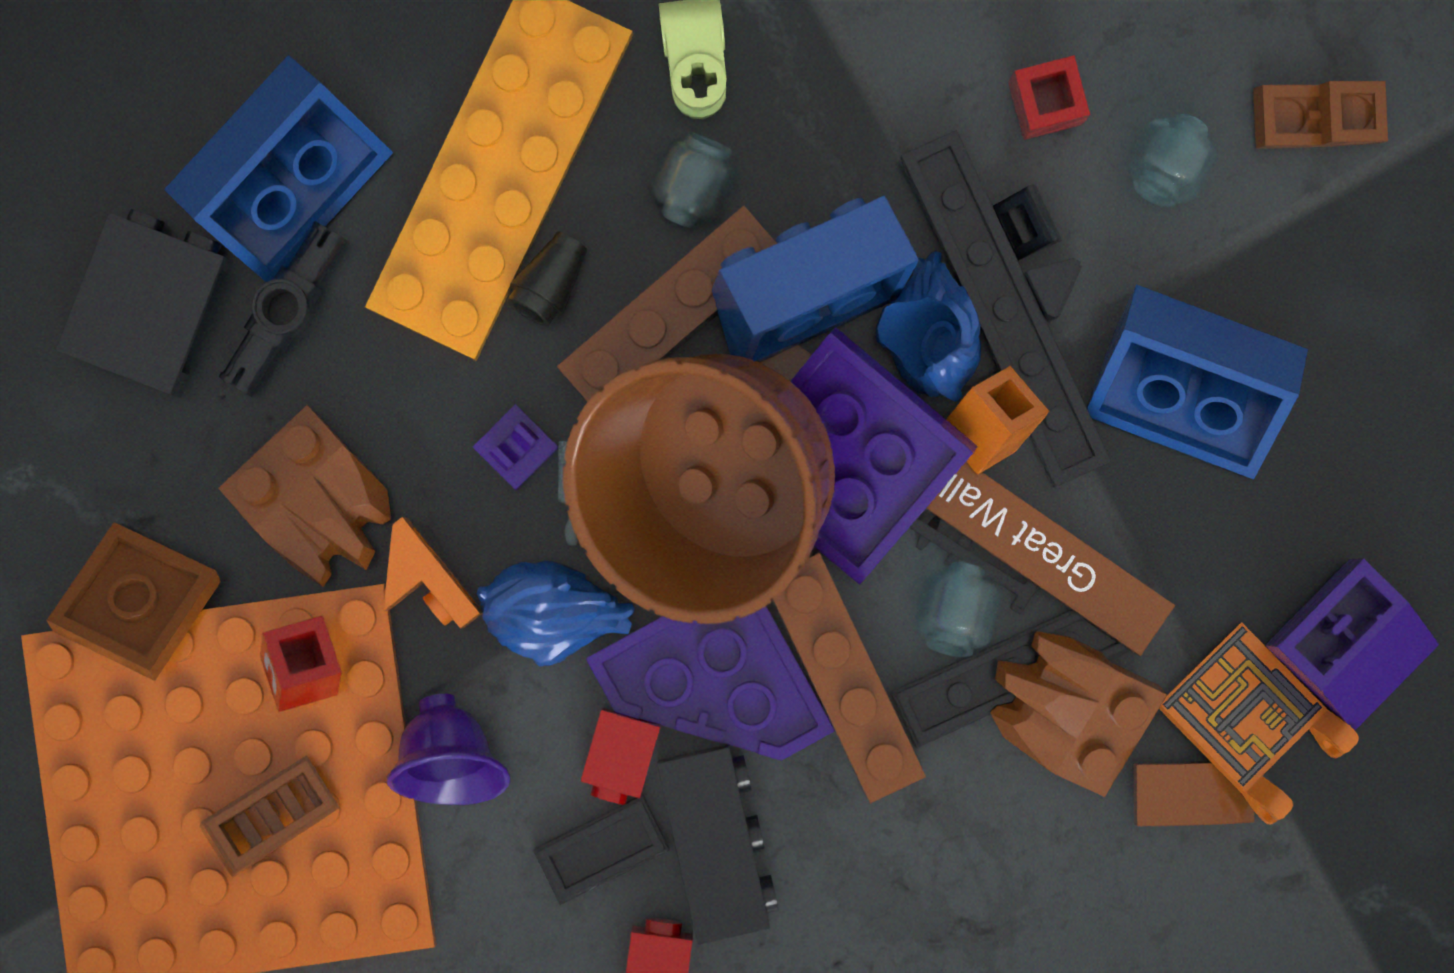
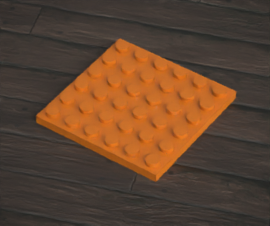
(145, 761)

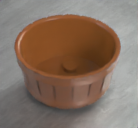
(699, 485)

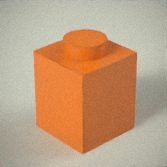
(997, 417)

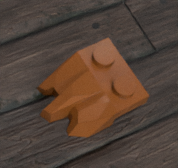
(309, 497)
(1075, 710)

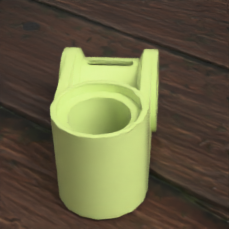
(695, 46)

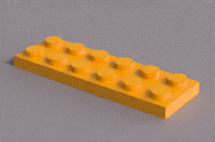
(499, 172)

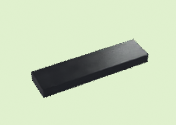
(969, 688)

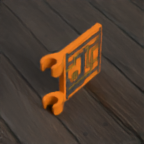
(1247, 714)

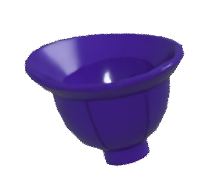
(446, 757)

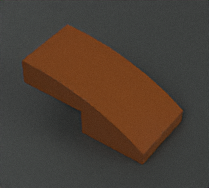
(1320, 114)
(1186, 796)

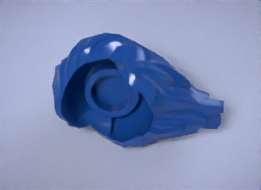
(932, 331)
(549, 611)

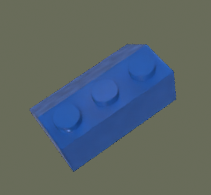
(277, 169)
(812, 279)
(1197, 382)

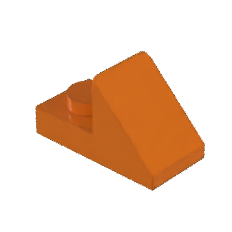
(415, 563)

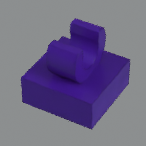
(515, 447)

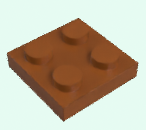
(134, 601)

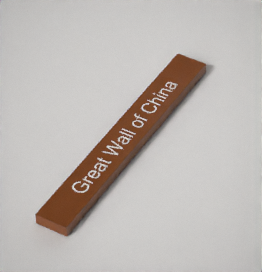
(1038, 548)

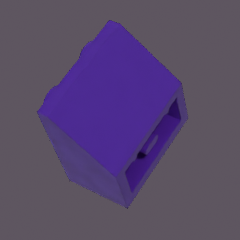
(1354, 642)

